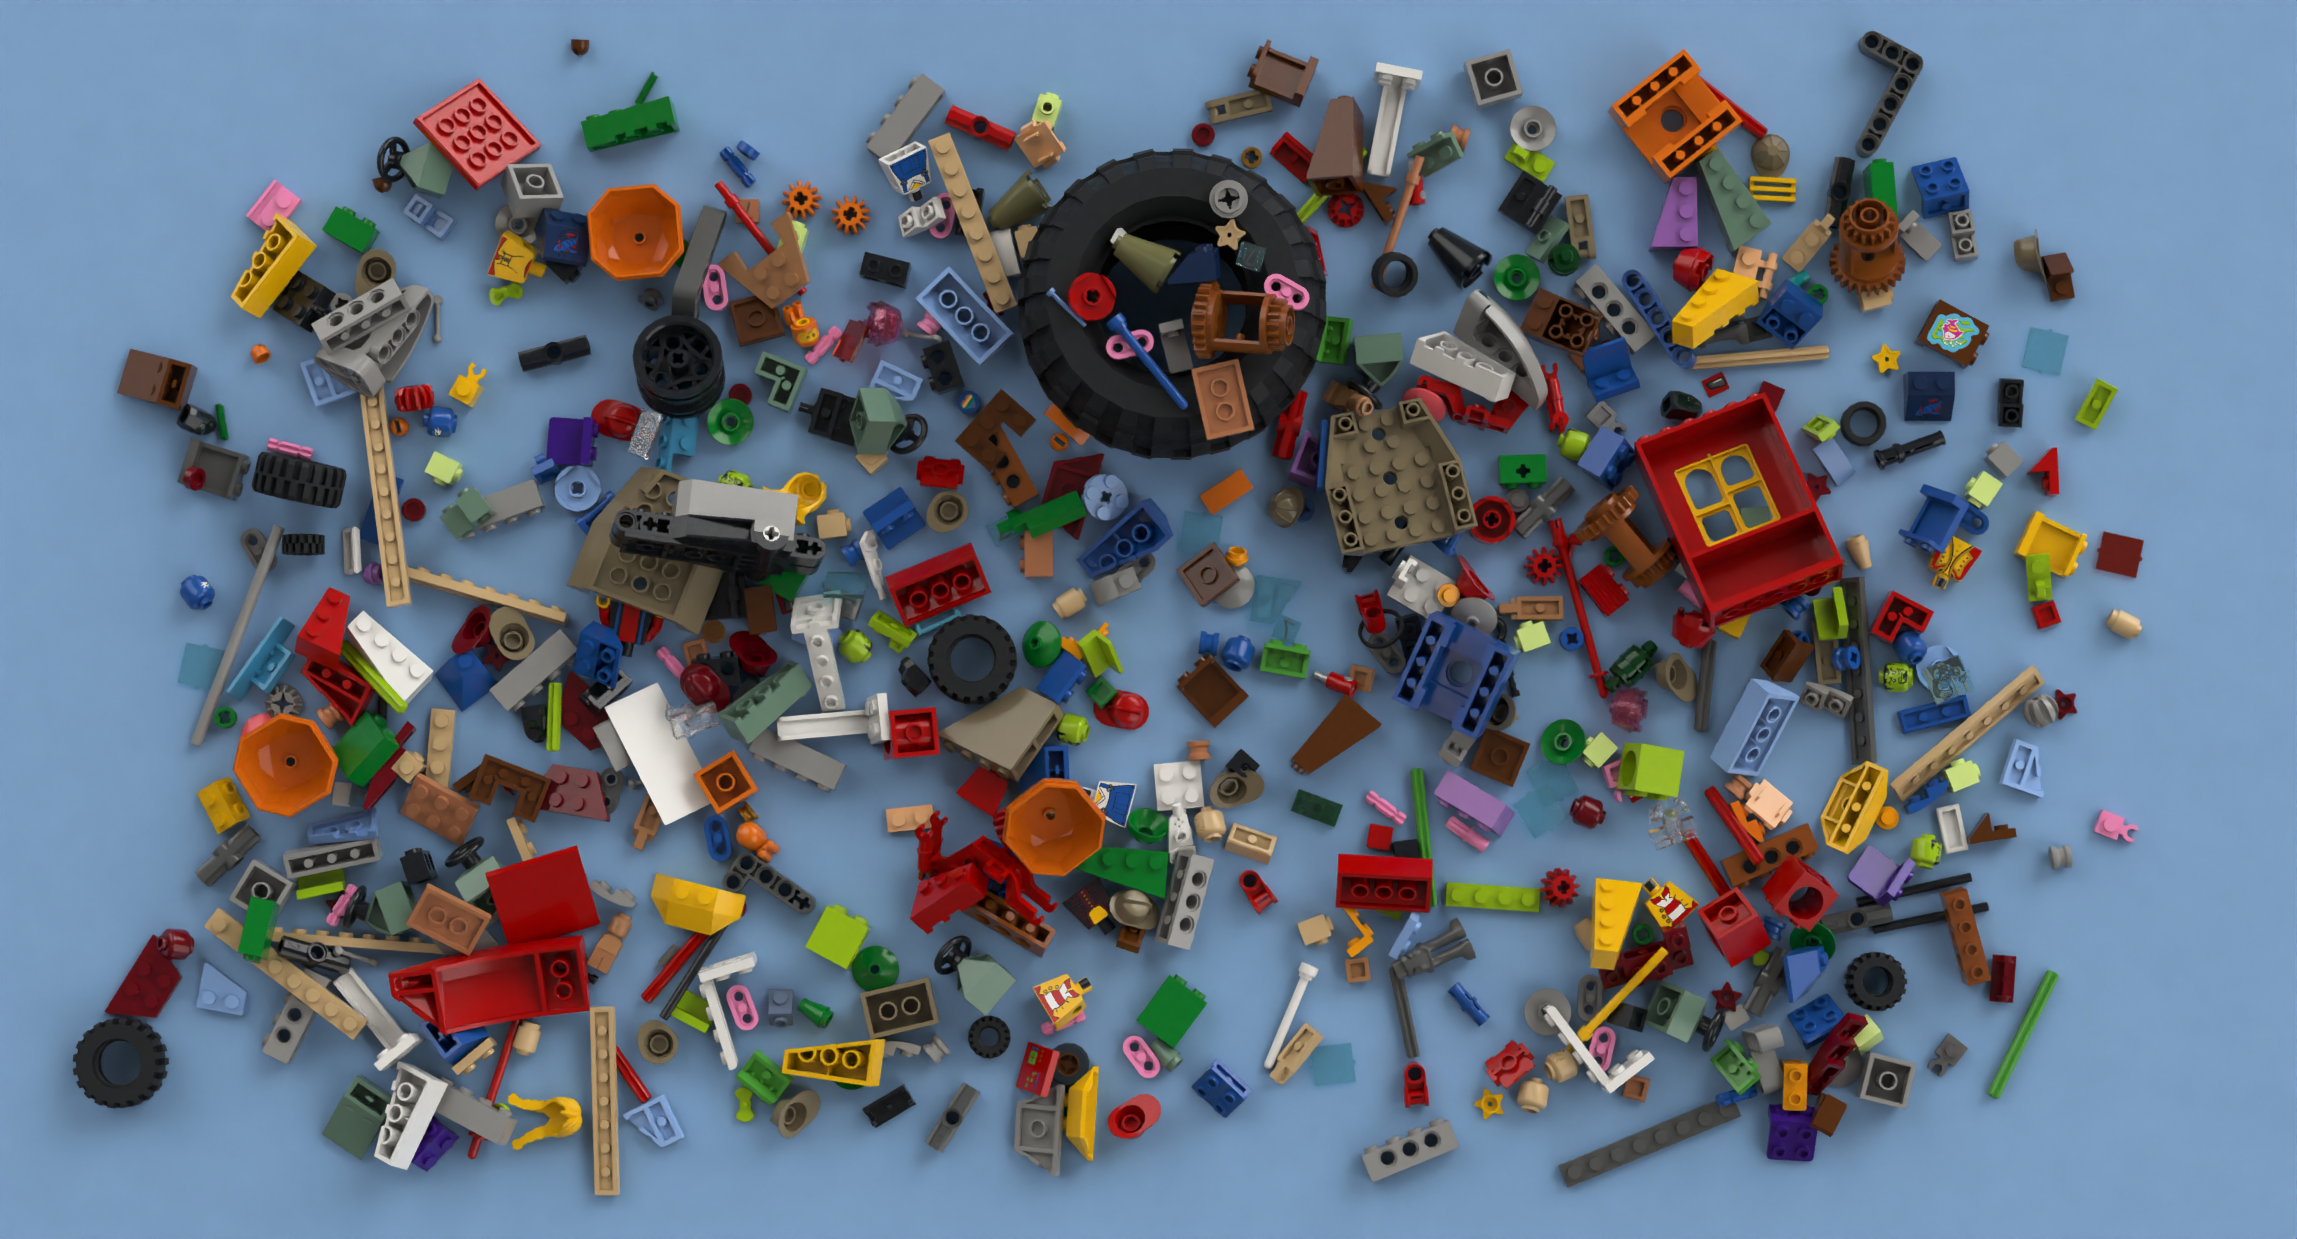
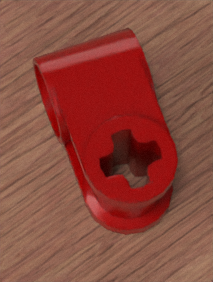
(1371, 611)
(1257, 892)
(1415, 1087)

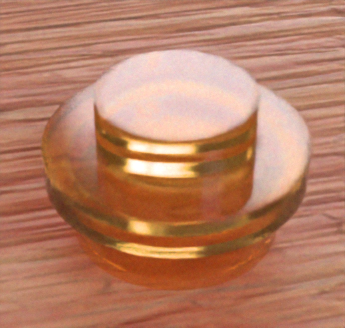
(714, 631)

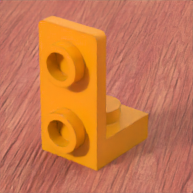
(1070, 644)
(1358, 944)
(1794, 1084)

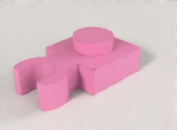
(1610, 774)
(2112, 826)

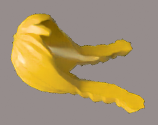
(810, 493)
(563, 1115)

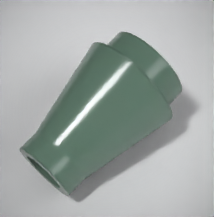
(1167, 1056)

